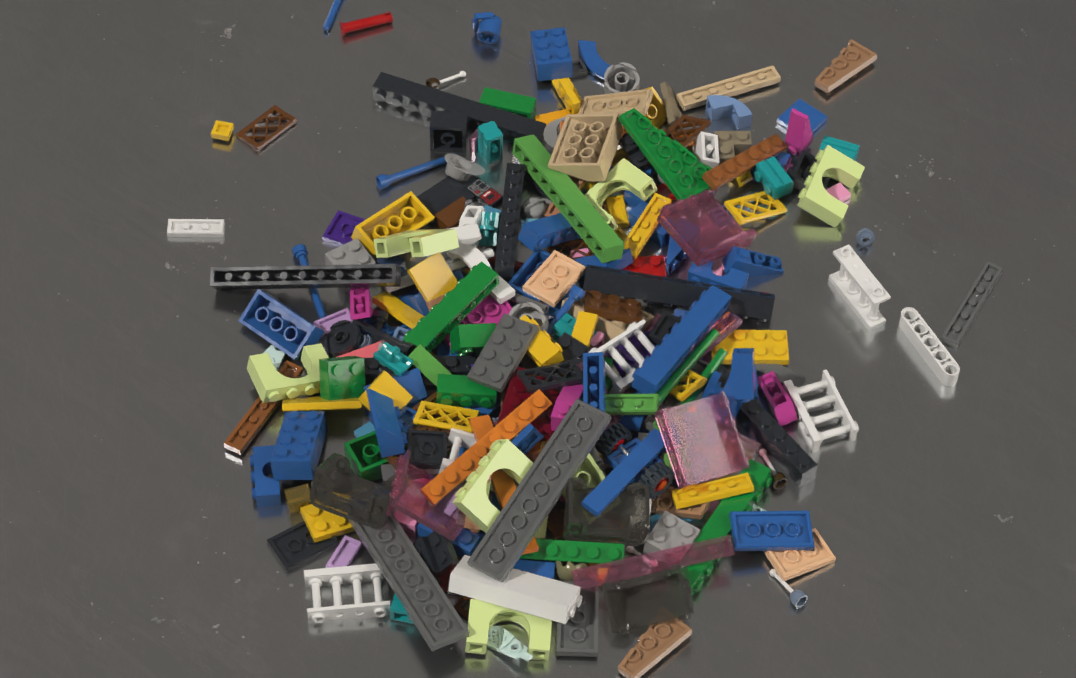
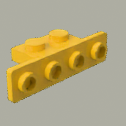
(568, 94)

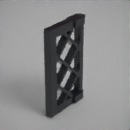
(542, 371)

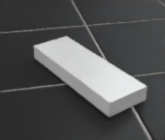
(196, 228)

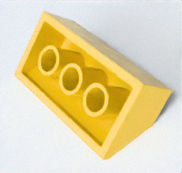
(400, 216)

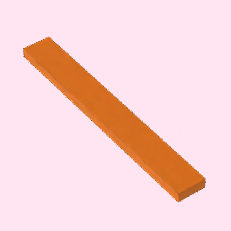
(501, 481)

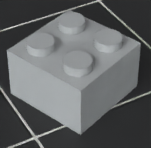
(349, 254)
(670, 533)

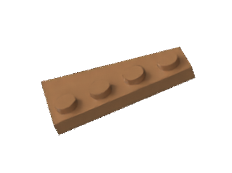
(848, 63)
(666, 503)
(653, 646)

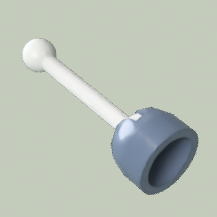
(797, 597)

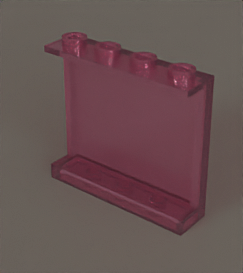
(703, 227)
(702, 440)
(410, 501)

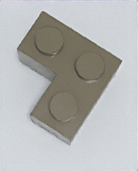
(732, 143)

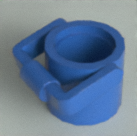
(487, 28)

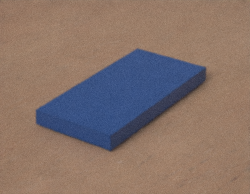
(771, 530)

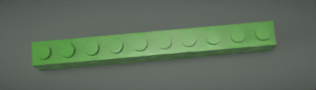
(569, 200)

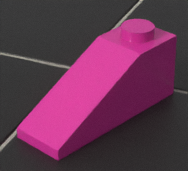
(798, 133)
(360, 303)
(777, 398)
(564, 402)

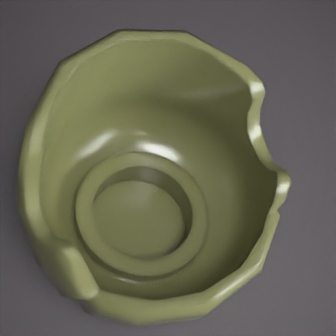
(564, 569)

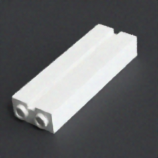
(519, 592)

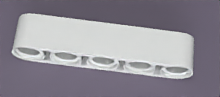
(929, 346)

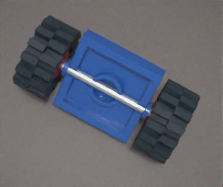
(618, 444)

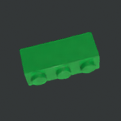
(509, 102)
(463, 392)

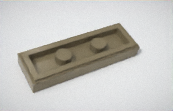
(670, 103)

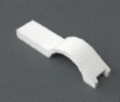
(473, 257)

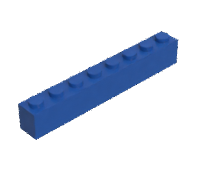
(680, 341)

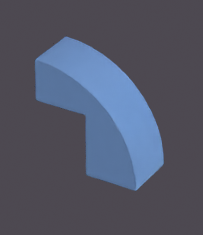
(724, 106)

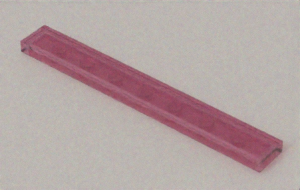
(653, 562)

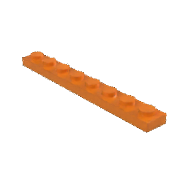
(469, 460)

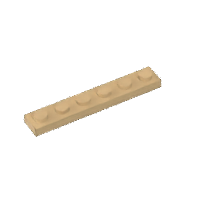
(729, 87)

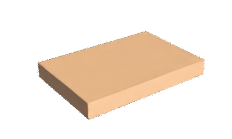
(554, 278)
(798, 562)

